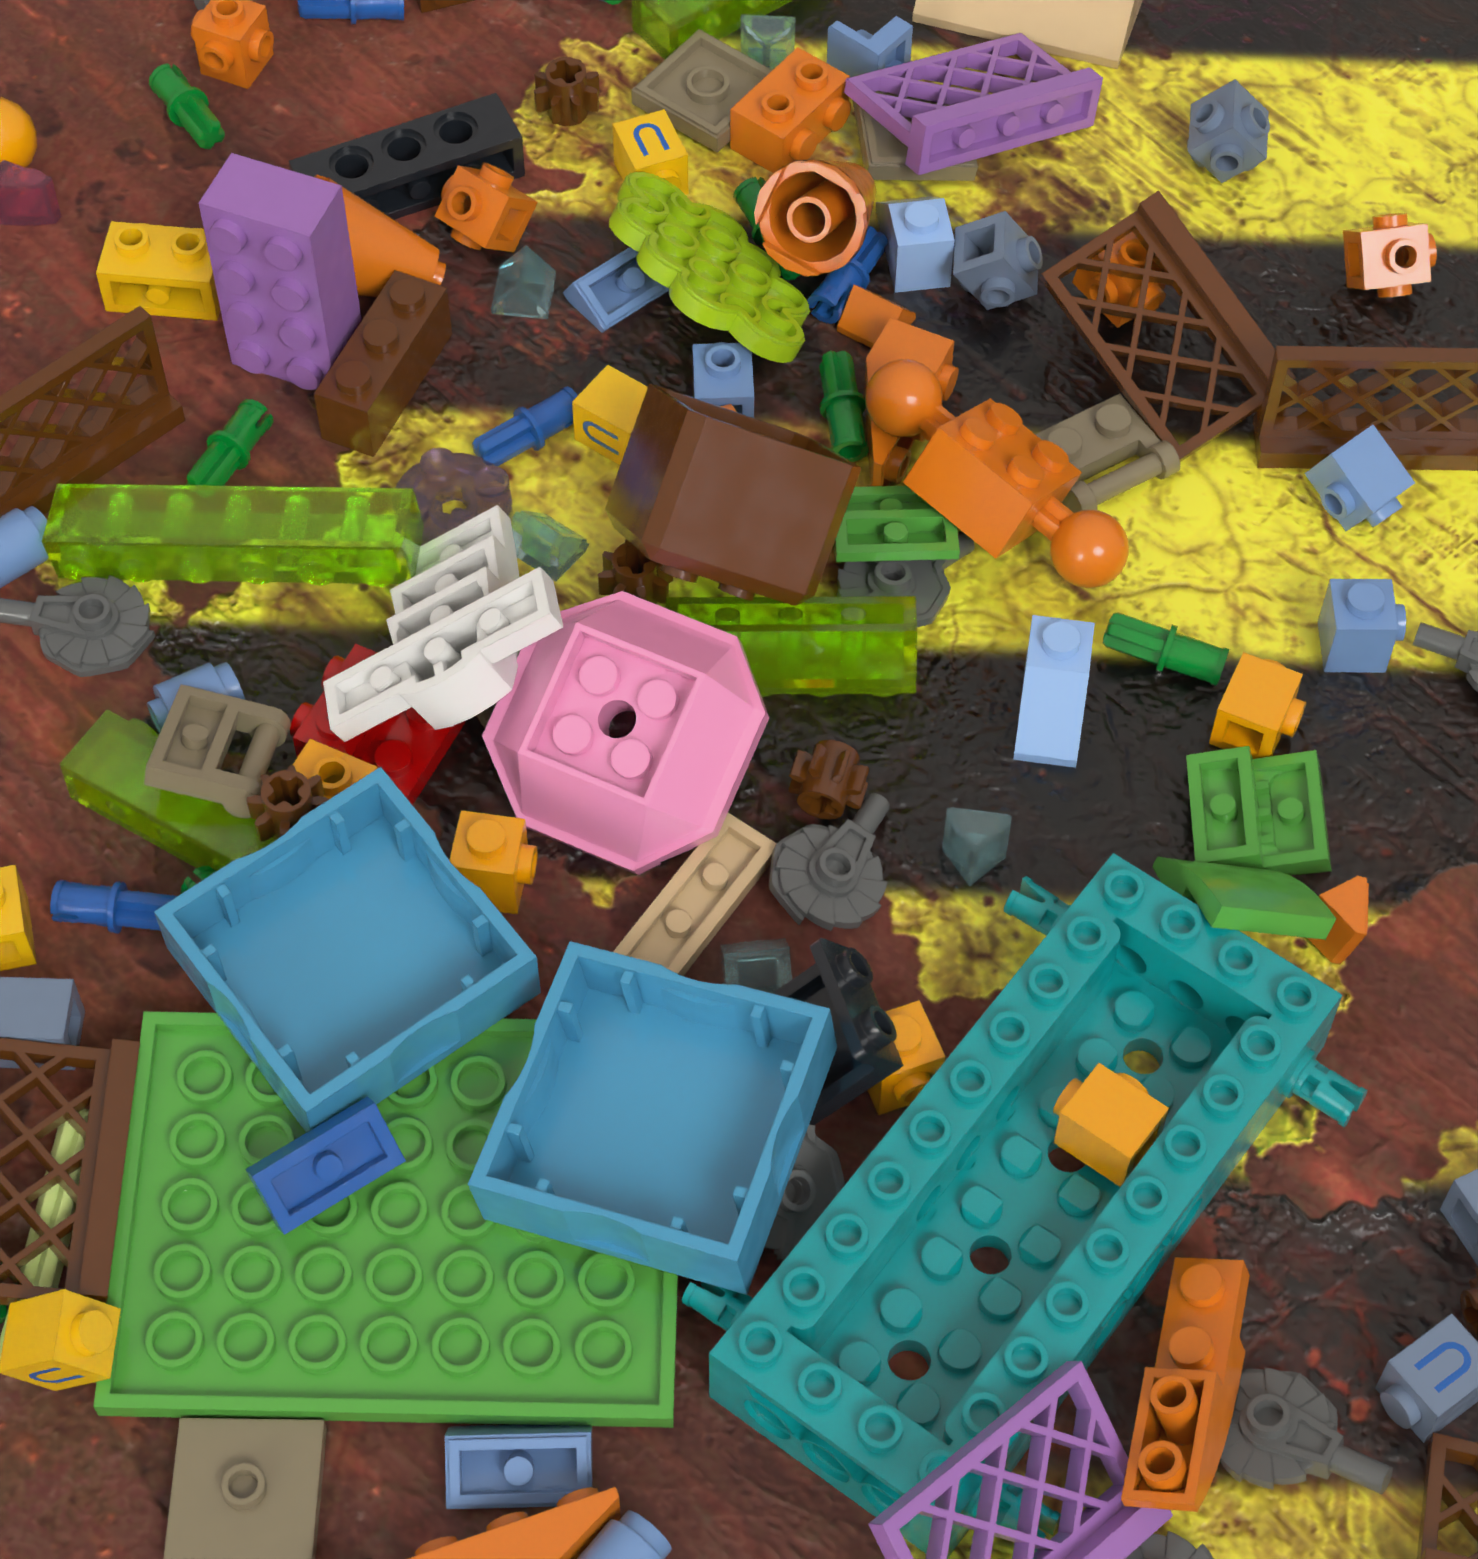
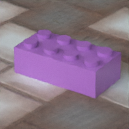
(281, 269)

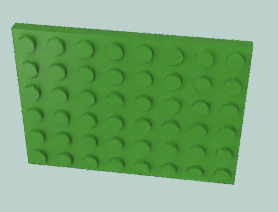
(383, 1300)

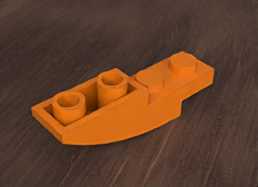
(1191, 1389)

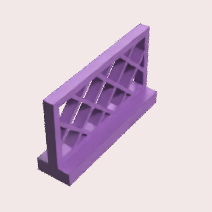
(976, 121)
(1098, 1532)

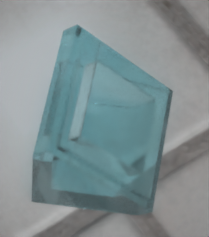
(767, 38)
(524, 286)
(546, 543)
(975, 841)
(757, 964)

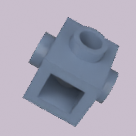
(1228, 131)
(996, 260)

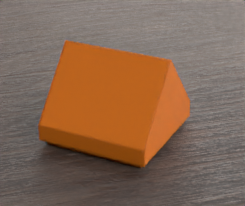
(868, 314)
(1350, 907)

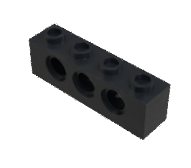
(409, 163)

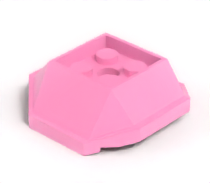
(666, 779)

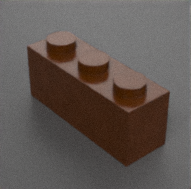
(383, 363)

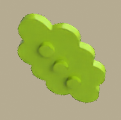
(710, 267)

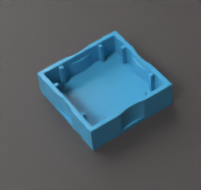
(349, 952)
(656, 1117)

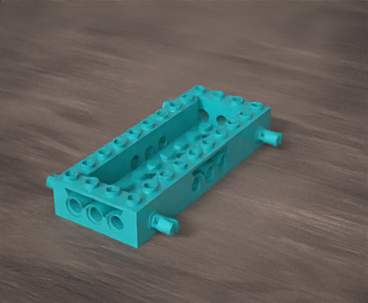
(974, 1171)

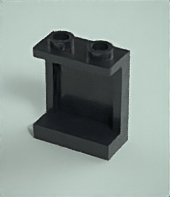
(861, 1027)

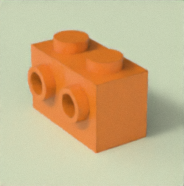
(789, 111)

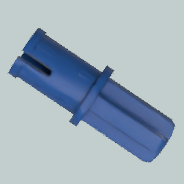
(351, 9)
(838, 284)
(527, 428)
(106, 905)

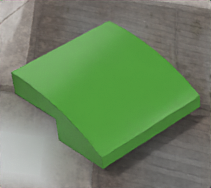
(893, 526)
(1259, 810)
(1248, 898)

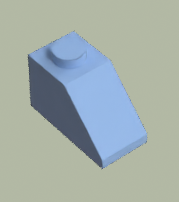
(918, 242)
(1054, 691)

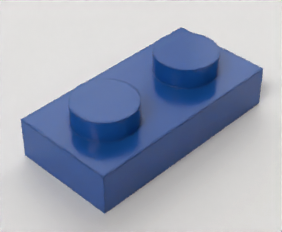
(325, 1165)

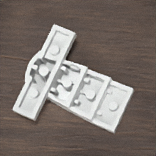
(450, 633)

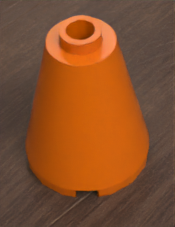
(815, 214)
(384, 246)

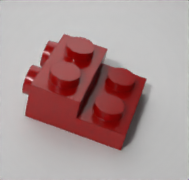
(401, 745)

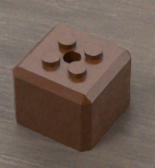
(729, 498)

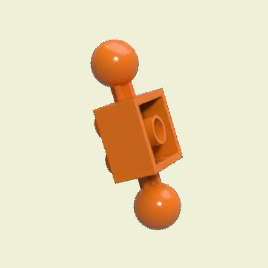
(994, 475)

